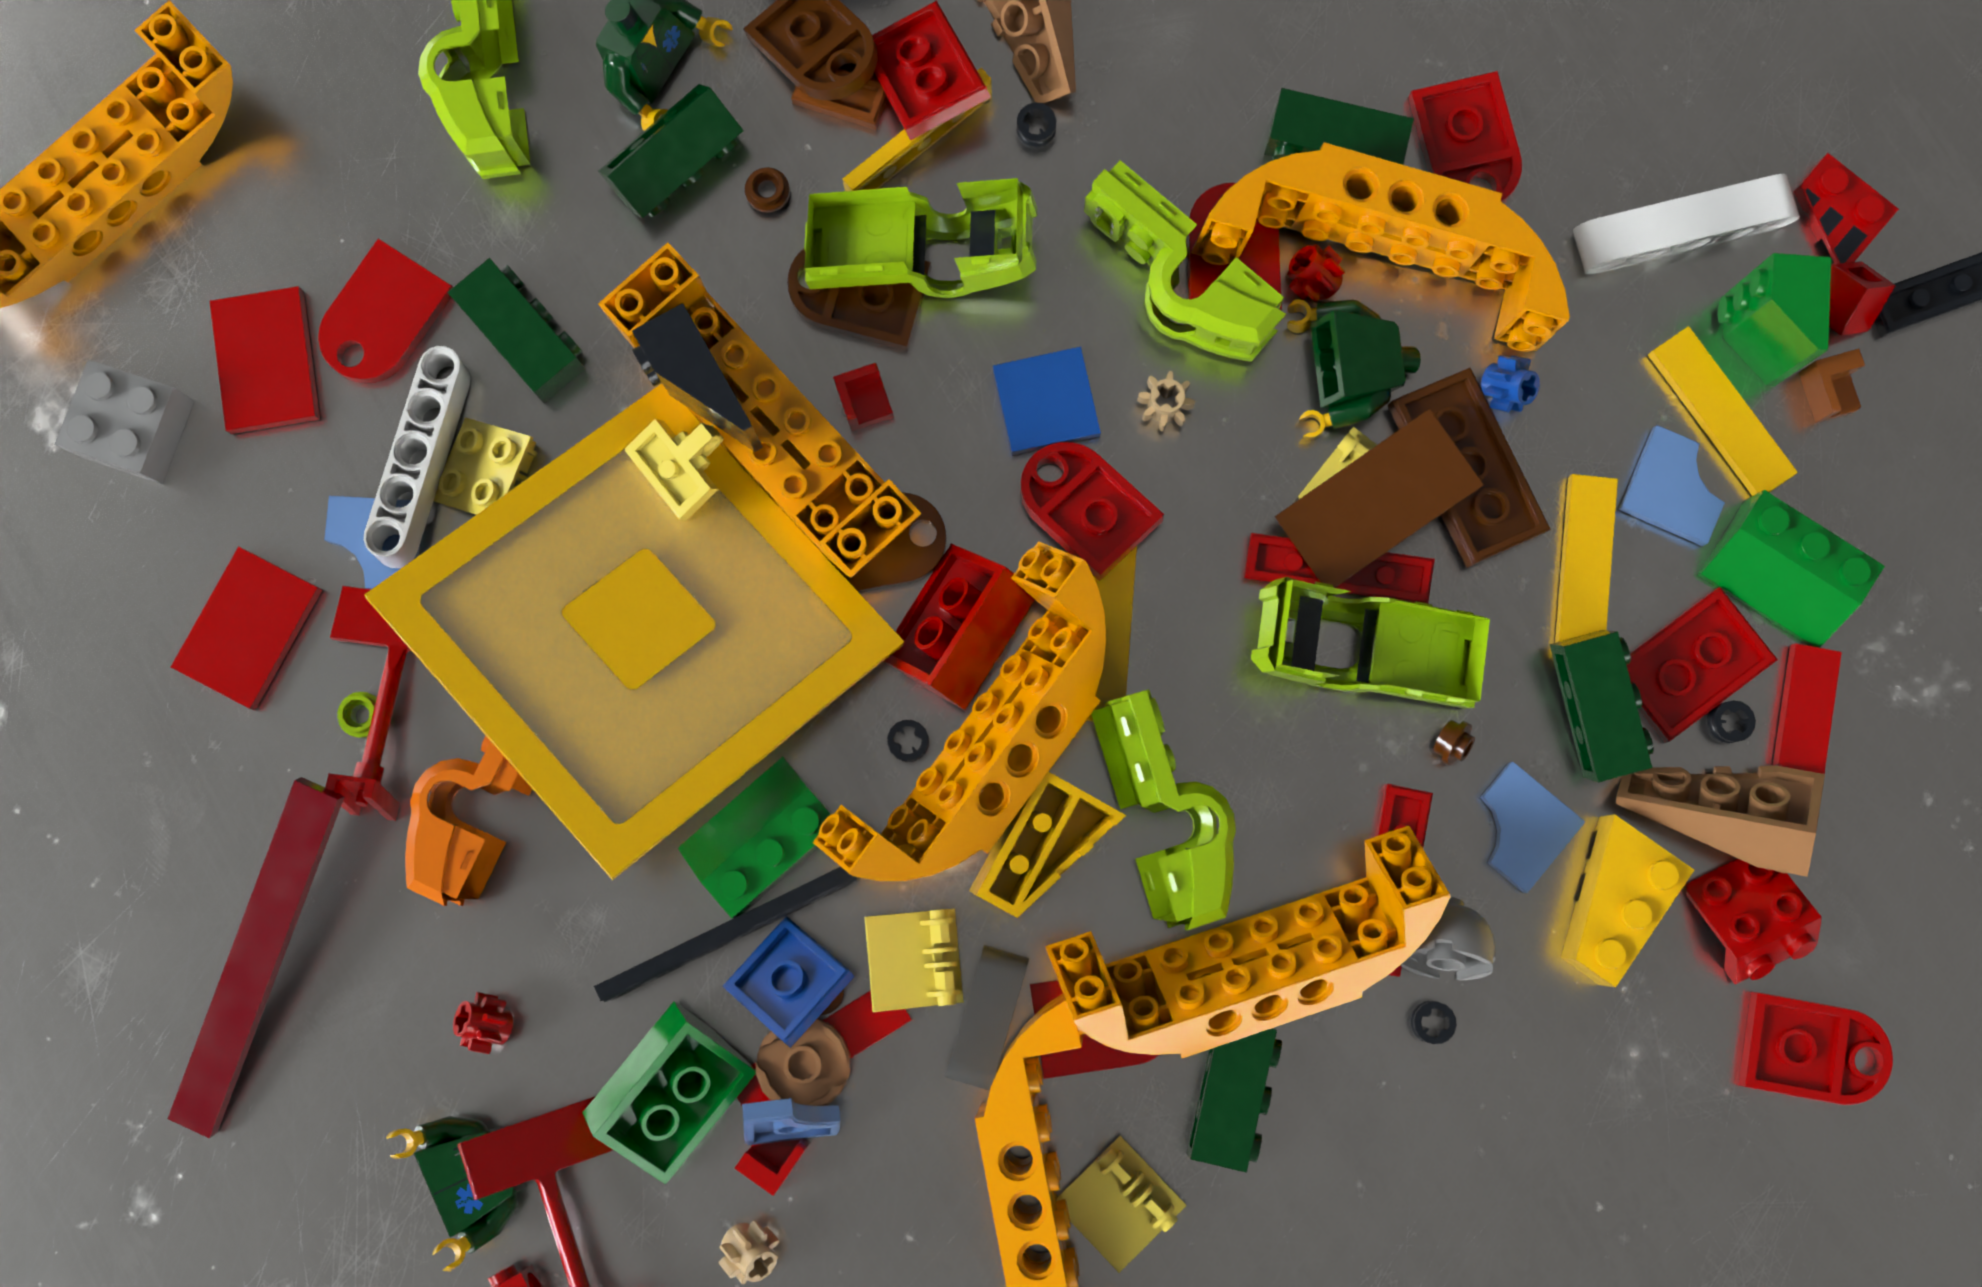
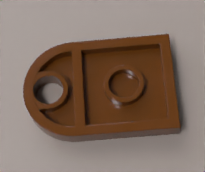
(812, 42)
(871, 312)
(901, 559)

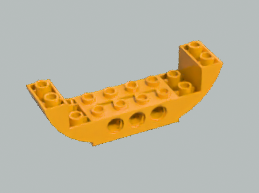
(114, 160)
(1401, 216)
(803, 457)
(1003, 743)
(1260, 966)
(1017, 1119)

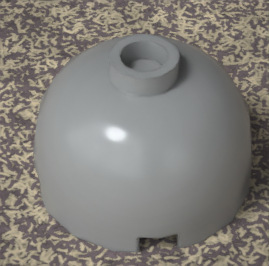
(1457, 943)

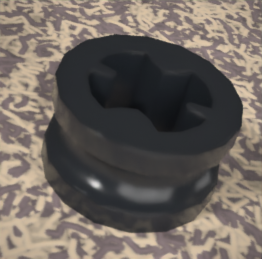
(1049, 122)
(1747, 722)
(896, 748)
(1441, 1034)

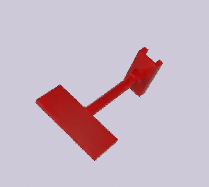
(360, 623)
(536, 1152)

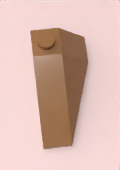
(1040, 43)
(1751, 816)

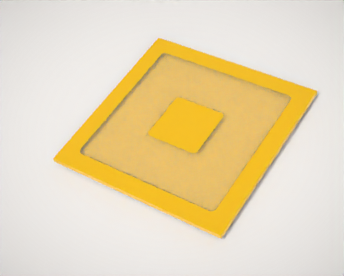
(631, 649)

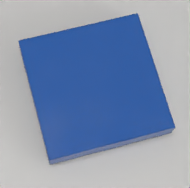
(1046, 400)
(788, 981)

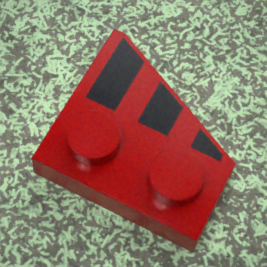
(1842, 209)

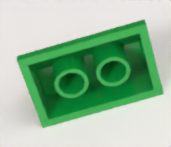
(1779, 315)
(1790, 569)
(756, 838)
(668, 1093)

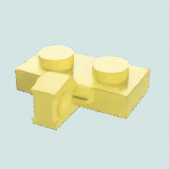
(677, 464)

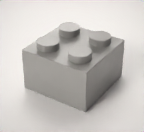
(125, 421)

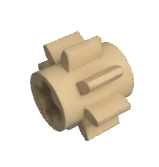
(1167, 388)
(748, 1252)

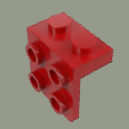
(1756, 917)

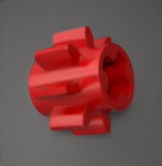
(1315, 272)
(482, 1023)

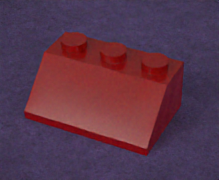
(959, 625)

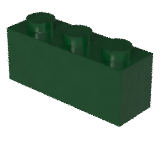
(1307, 121)
(672, 152)
(518, 328)
(1602, 705)
(1231, 1101)

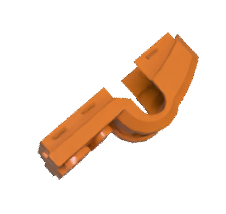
(442, 852)

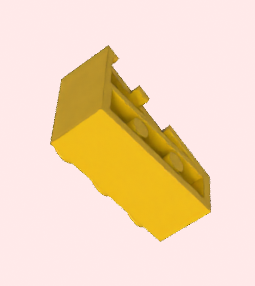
(1041, 844)
(1621, 900)

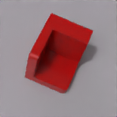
(1856, 297)
(863, 396)
(771, 1162)

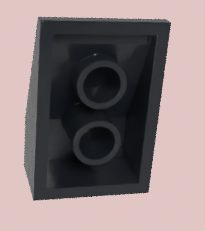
(678, 357)

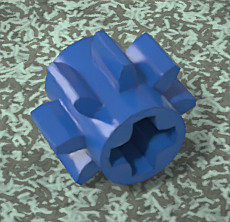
(1510, 383)

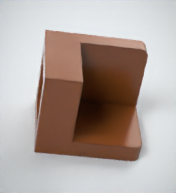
(1830, 385)

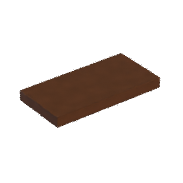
(1379, 500)
(1504, 508)

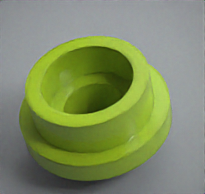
(347, 713)

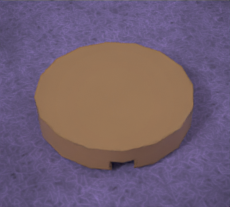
(809, 1071)

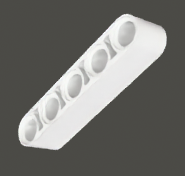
(1685, 223)
(410, 437)

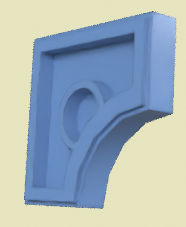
(1669, 488)
(346, 528)
(1529, 826)
(787, 1121)

